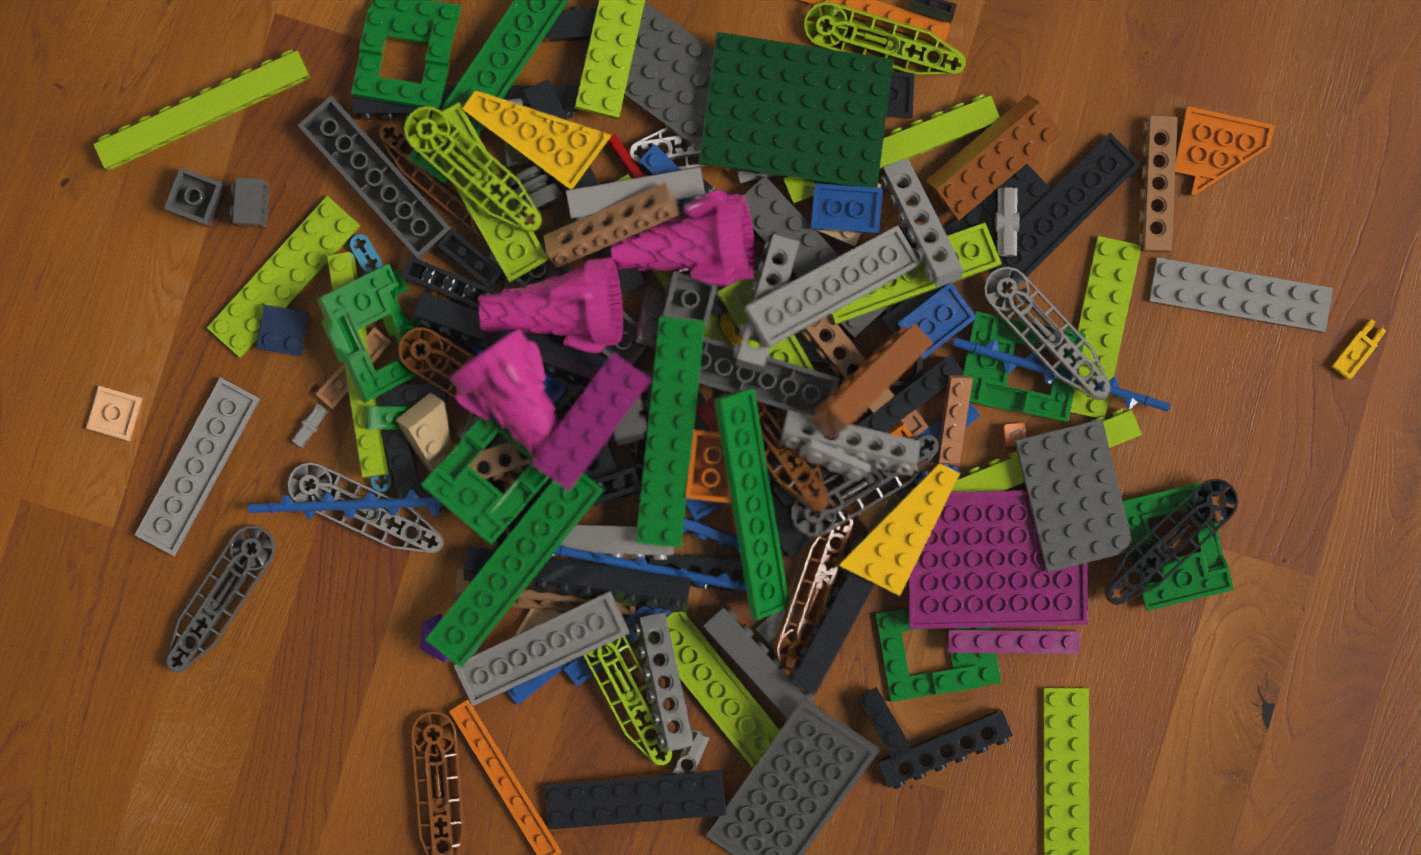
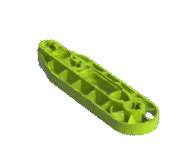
(895, 45)
(483, 178)
(631, 699)

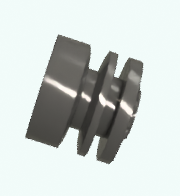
(536, 186)

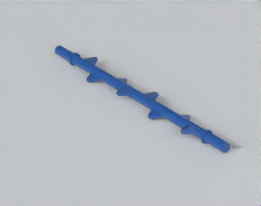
(1031, 363)
(349, 507)
(641, 564)

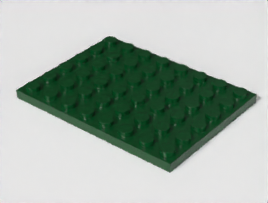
(795, 111)

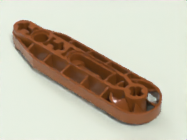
(390, 142)
(426, 362)
(786, 456)
(811, 598)
(439, 806)

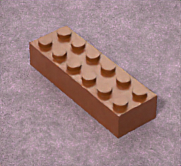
(993, 157)
(870, 380)

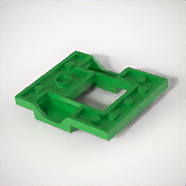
(413, 22)
(355, 307)
(991, 379)
(474, 497)
(1200, 575)
(968, 669)

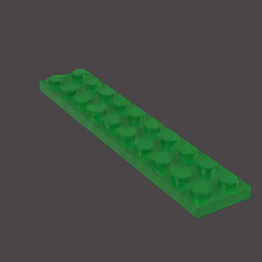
(499, 62)
(670, 431)
(752, 503)
(512, 568)

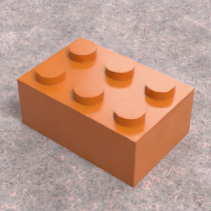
(707, 469)

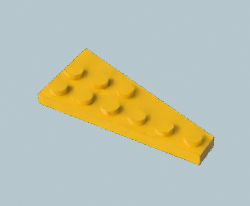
(549, 141)
(898, 540)

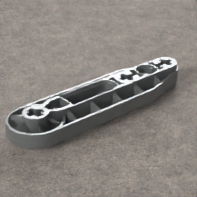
(875, 479)
(213, 609)

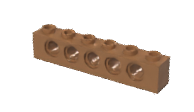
(1167, 128)
(611, 225)
(851, 354)

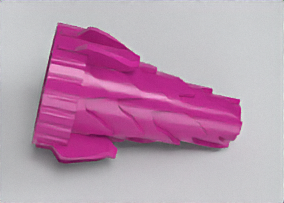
(709, 242)
(578, 304)
(510, 387)

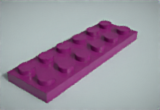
(591, 422)

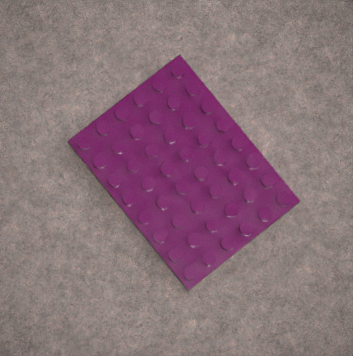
(990, 570)

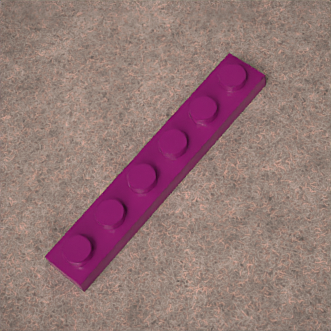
(1013, 641)

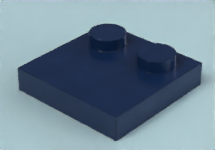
(282, 330)

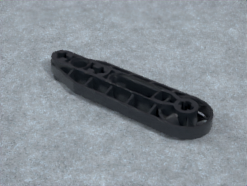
(1161, 551)

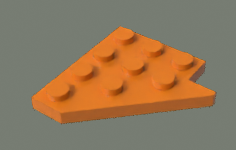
(1217, 144)

